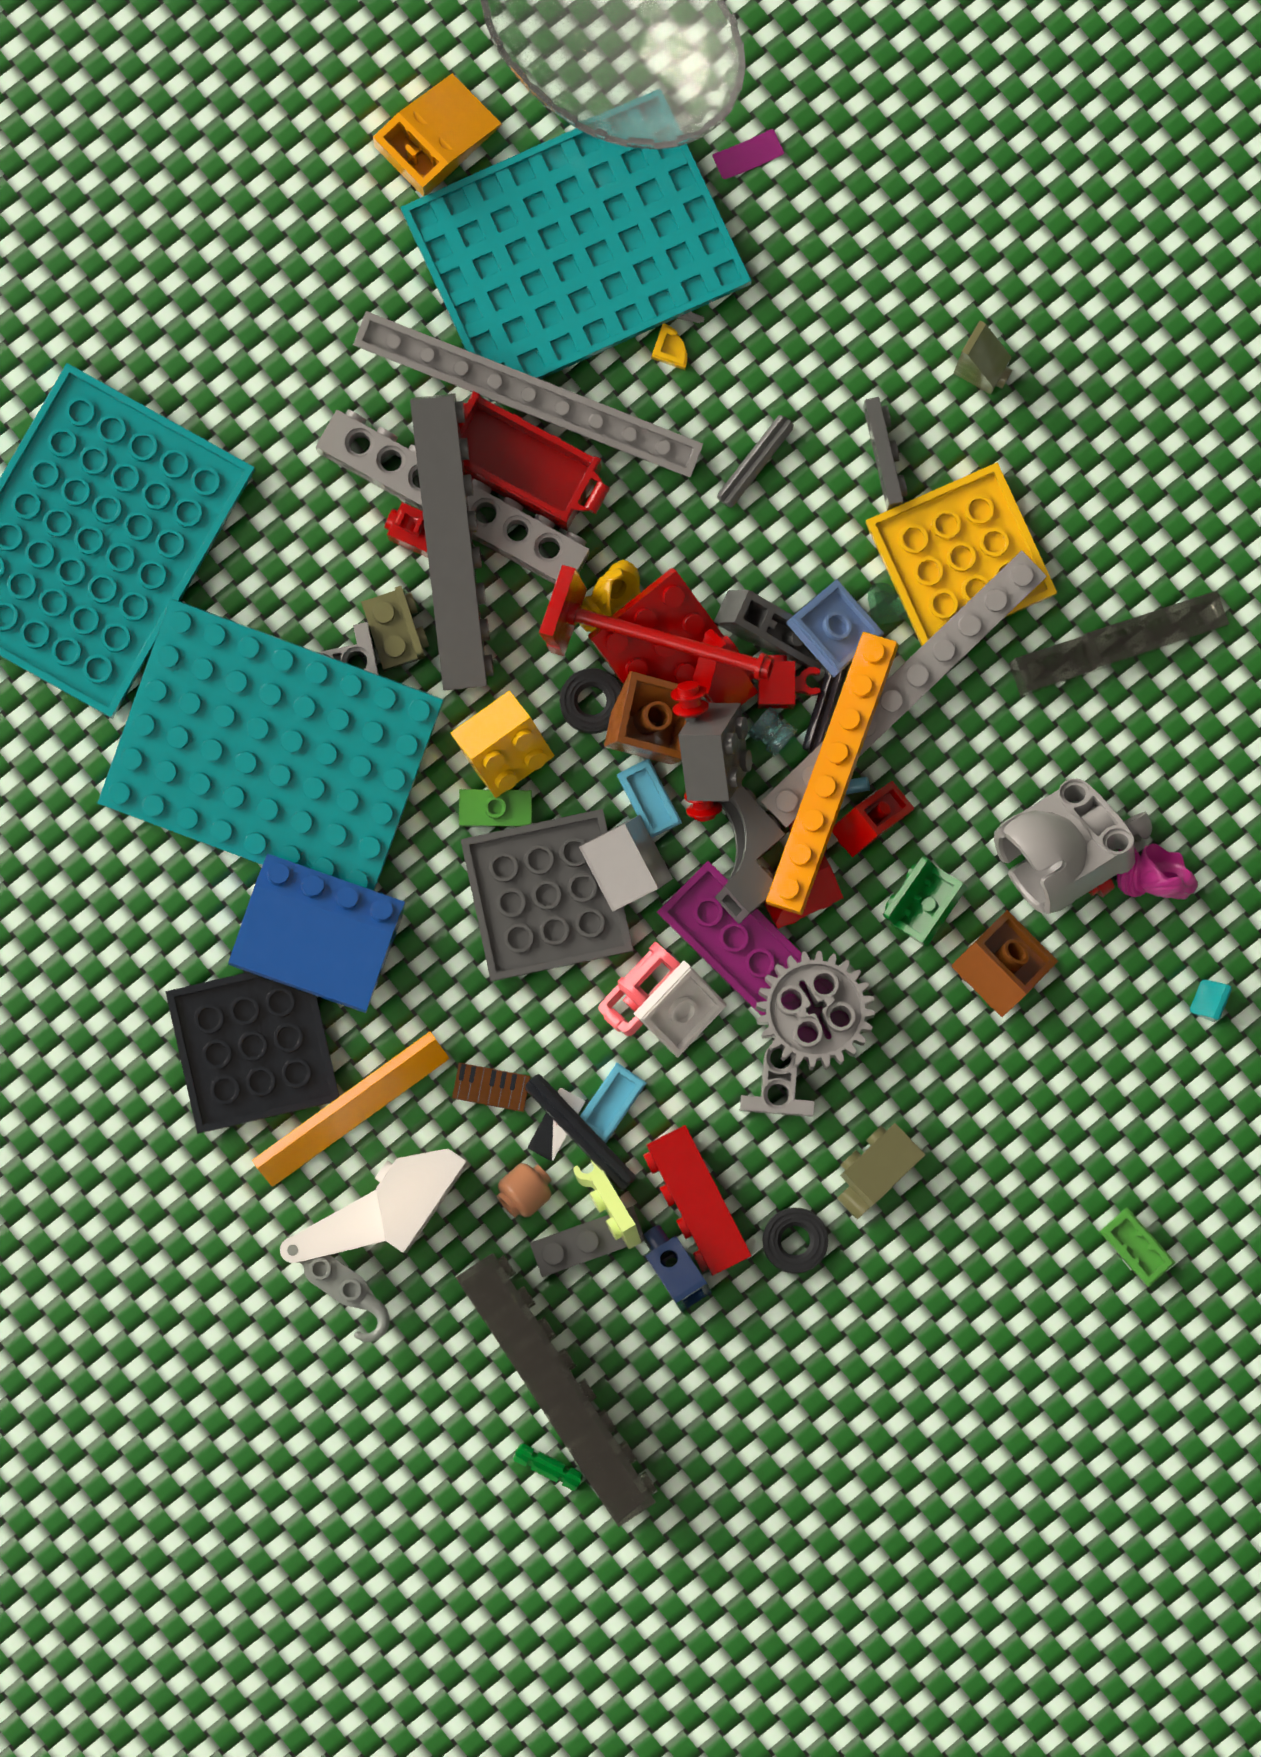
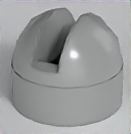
(1140, 826)

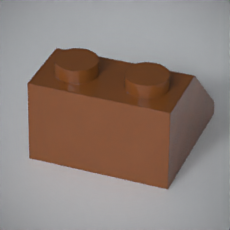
(645, 720)
(1004, 963)

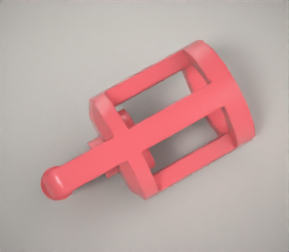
(634, 993)

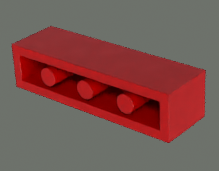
(698, 1201)

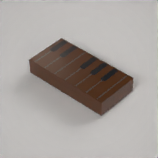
(490, 1087)

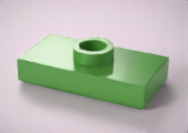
(482, 809)
(1137, 1247)

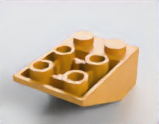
(435, 134)

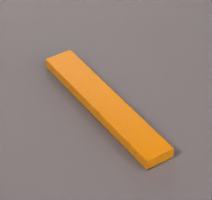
(350, 1109)

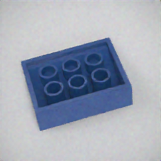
(316, 933)

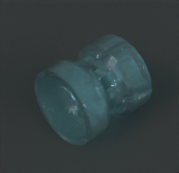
(766, 726)

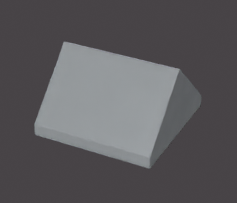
(626, 863)

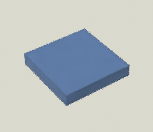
(833, 627)

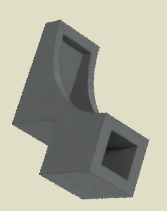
(754, 836)

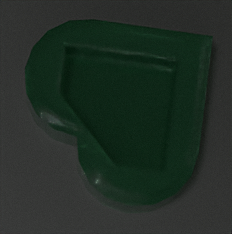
(885, 605)

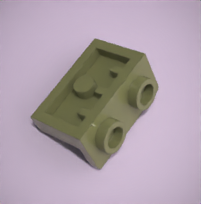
(394, 628)

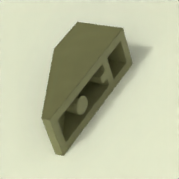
(984, 360)

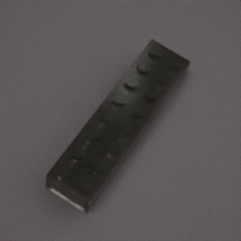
(556, 1388)

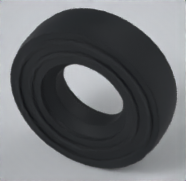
(569, 699)
(772, 1240)

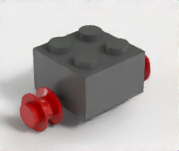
(710, 749)

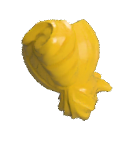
(613, 590)

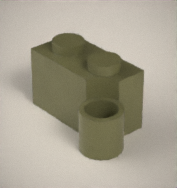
(877, 1168)

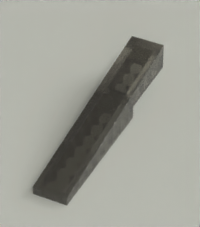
(1118, 643)

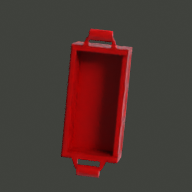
(529, 464)

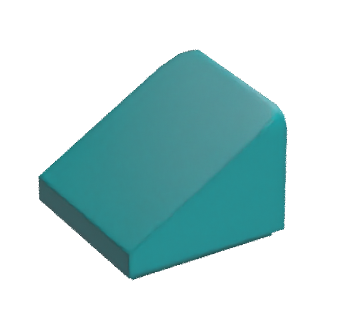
(1210, 1000)

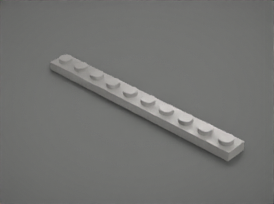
(527, 394)
(923, 669)

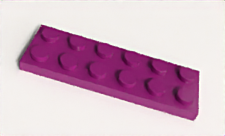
(742, 951)

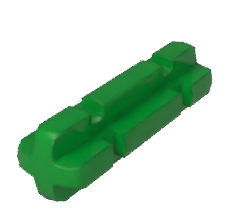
(548, 1466)

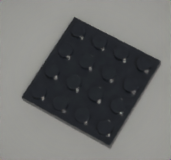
(250, 1050)

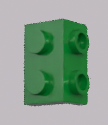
(923, 901)

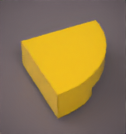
(670, 348)

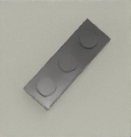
(884, 452)
(578, 1245)

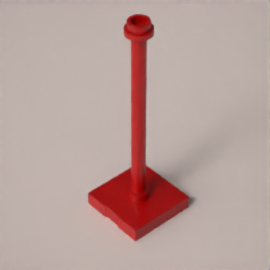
(566, 611)

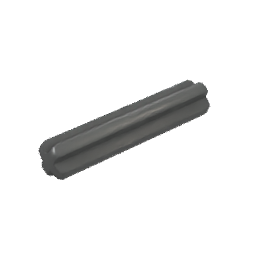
(755, 461)

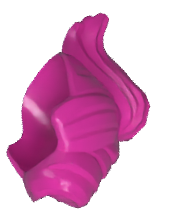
(1158, 874)

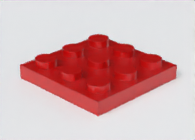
(666, 607)

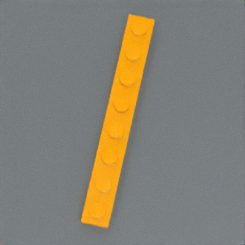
(832, 773)

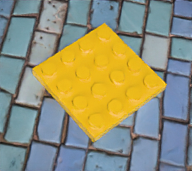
(952, 545)

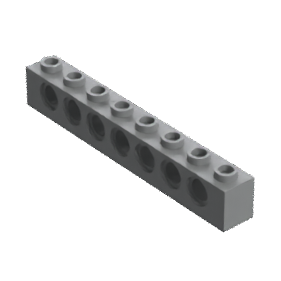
(347, 427)

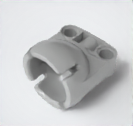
(1064, 846)

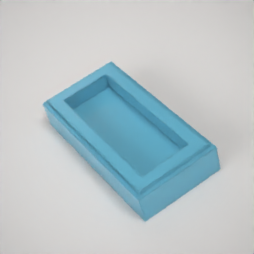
(649, 798)
(612, 1101)

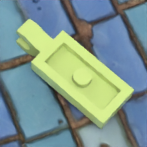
(607, 1199)

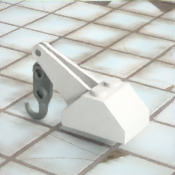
(392, 1213)

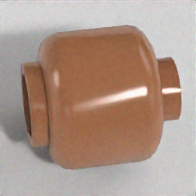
(524, 1190)

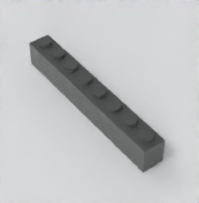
(449, 541)

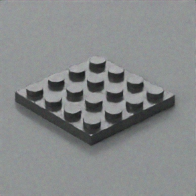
(540, 898)

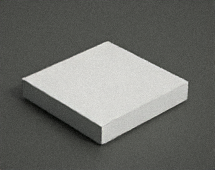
(680, 1009)

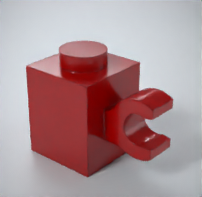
(407, 528)
(782, 684)

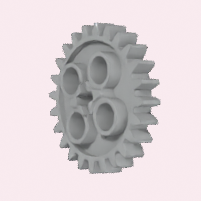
(845, 997)

